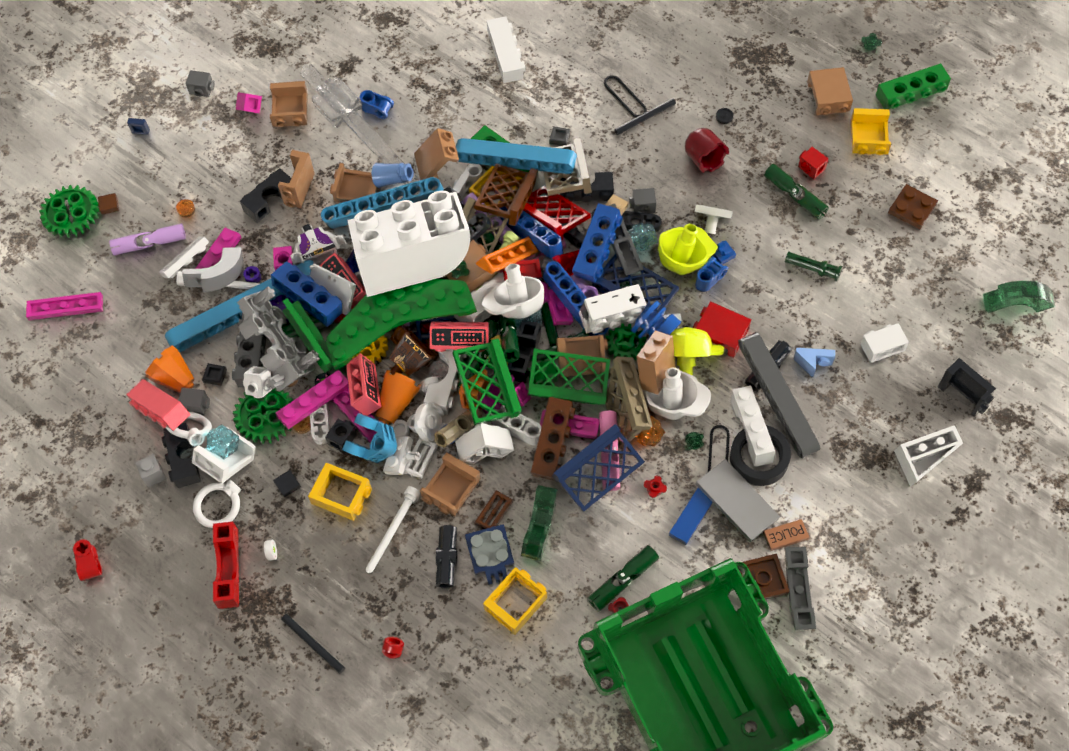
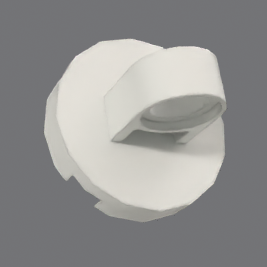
(426, 421)

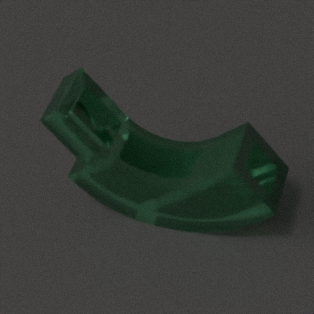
(1014, 293)
(540, 523)

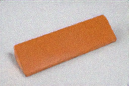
(508, 255)

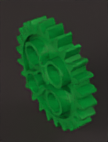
(56, 213)
(267, 428)

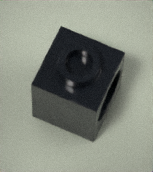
(338, 441)

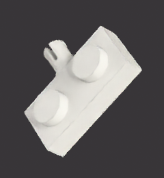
(396, 463)

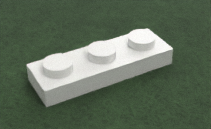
(184, 258)

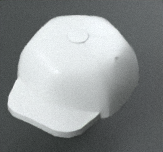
(516, 296)
(680, 396)

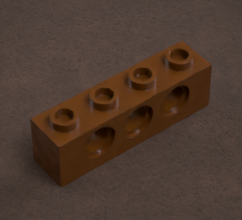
(555, 408)

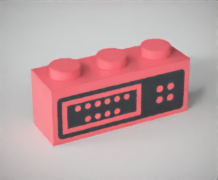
(338, 266)
(458, 335)
(363, 385)

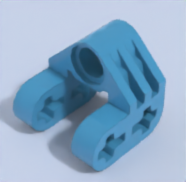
(383, 442)

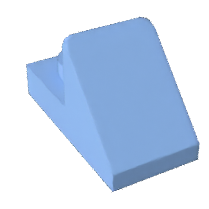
(809, 358)

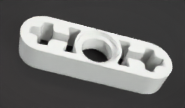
(324, 424)

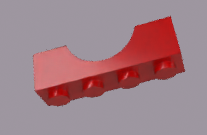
(227, 559)

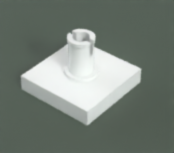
(712, 216)

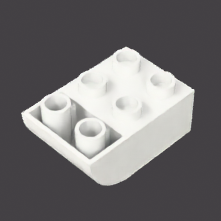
(409, 242)

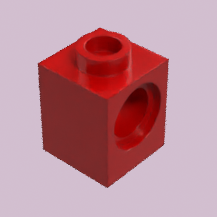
(812, 162)

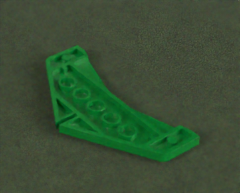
(390, 309)

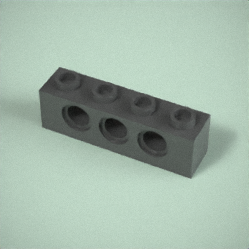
(245, 357)

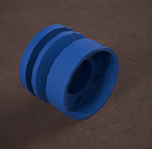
(653, 321)

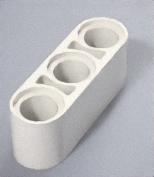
(521, 432)

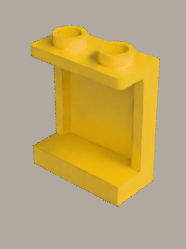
(870, 131)

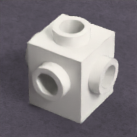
(256, 382)

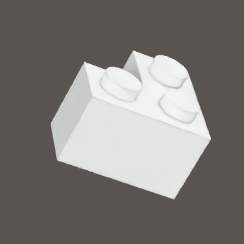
(482, 442)

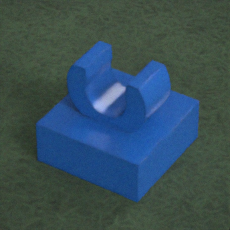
(724, 253)

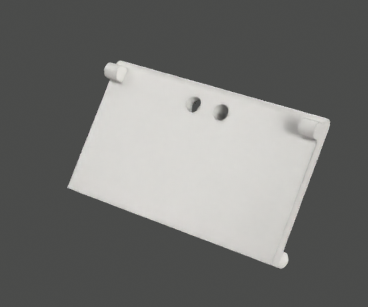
(336, 285)

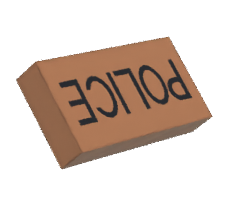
(786, 535)

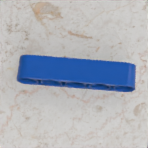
(542, 237)
(566, 295)

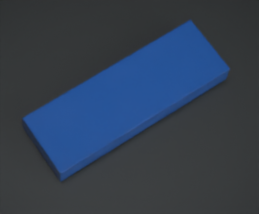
(691, 517)

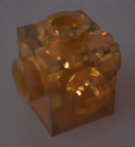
(652, 436)

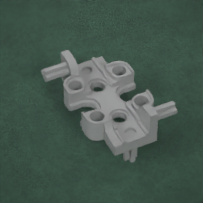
(286, 354)

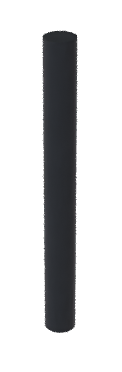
(645, 116)
(334, 663)

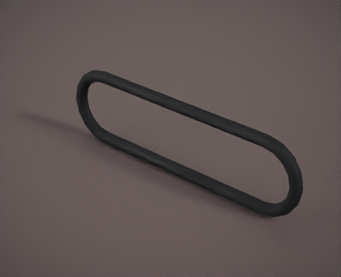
(612, 76)
(711, 441)

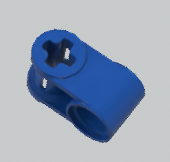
(375, 104)
(712, 272)

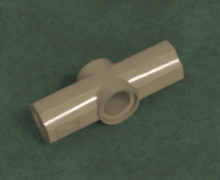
(455, 428)

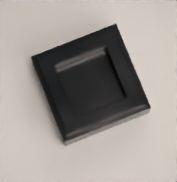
(214, 374)
(286, 483)

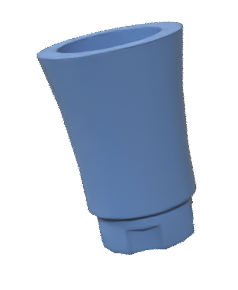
(391, 174)

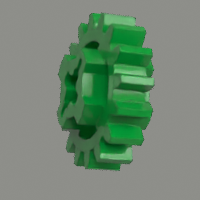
(625, 342)

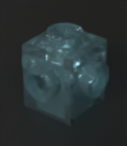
(643, 236)
(222, 441)

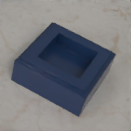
(138, 126)

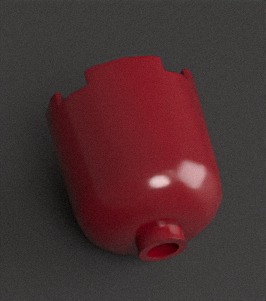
(706, 149)

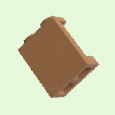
(830, 90)
(289, 104)
(435, 153)
(351, 184)
(296, 191)
(588, 346)
(450, 485)

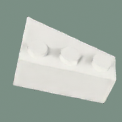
(926, 452)

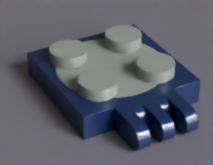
(490, 552)

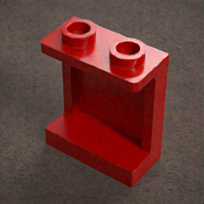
(723, 326)

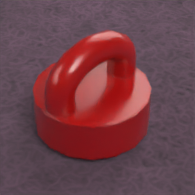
(392, 647)

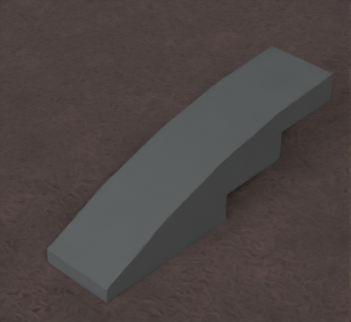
(625, 249)

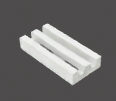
(420, 474)

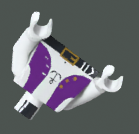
(315, 245)

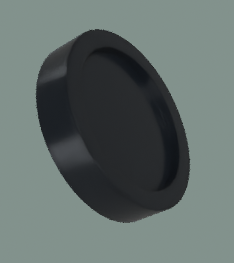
(724, 116)

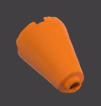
(395, 396)

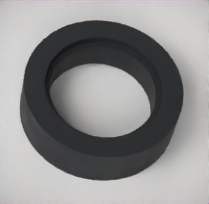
(761, 478)

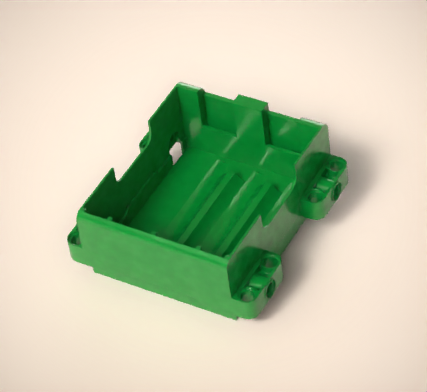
(704, 669)

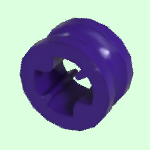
(249, 270)

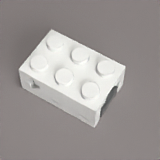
(612, 309)

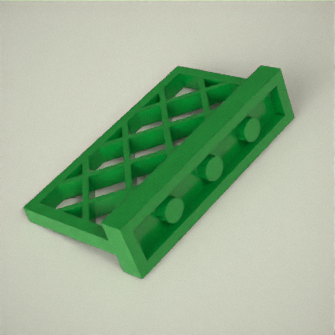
(308, 333)
(503, 378)
(568, 394)

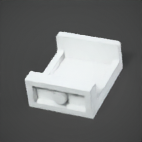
(221, 468)

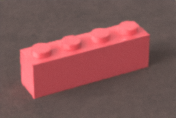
(157, 405)

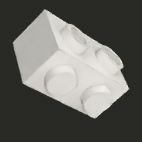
(884, 342)

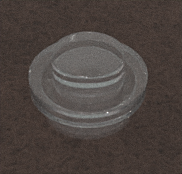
(438, 369)

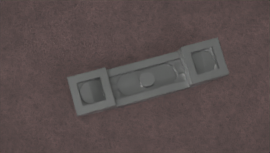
(798, 584)

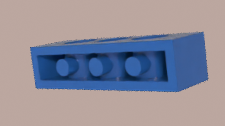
(602, 215)
(311, 302)

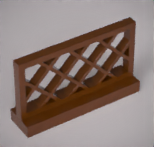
(519, 196)

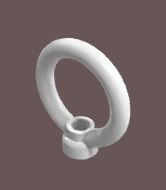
(194, 436)
(230, 489)

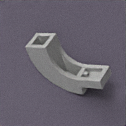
(216, 276)

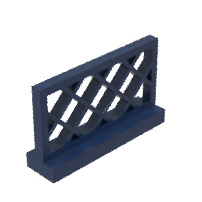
(605, 286)
(586, 455)

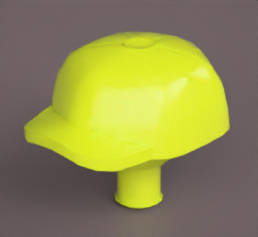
(685, 249)
(691, 344)

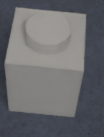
(150, 470)

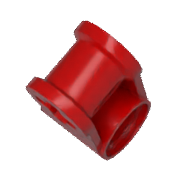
(86, 560)

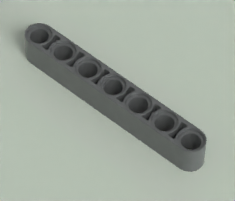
(779, 395)

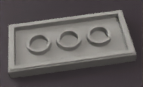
(737, 500)

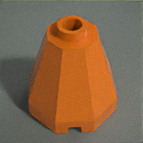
(170, 371)

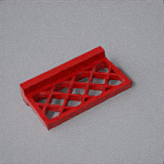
(554, 223)

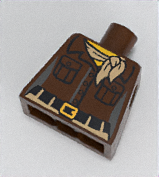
(410, 355)

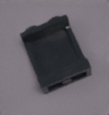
(969, 384)

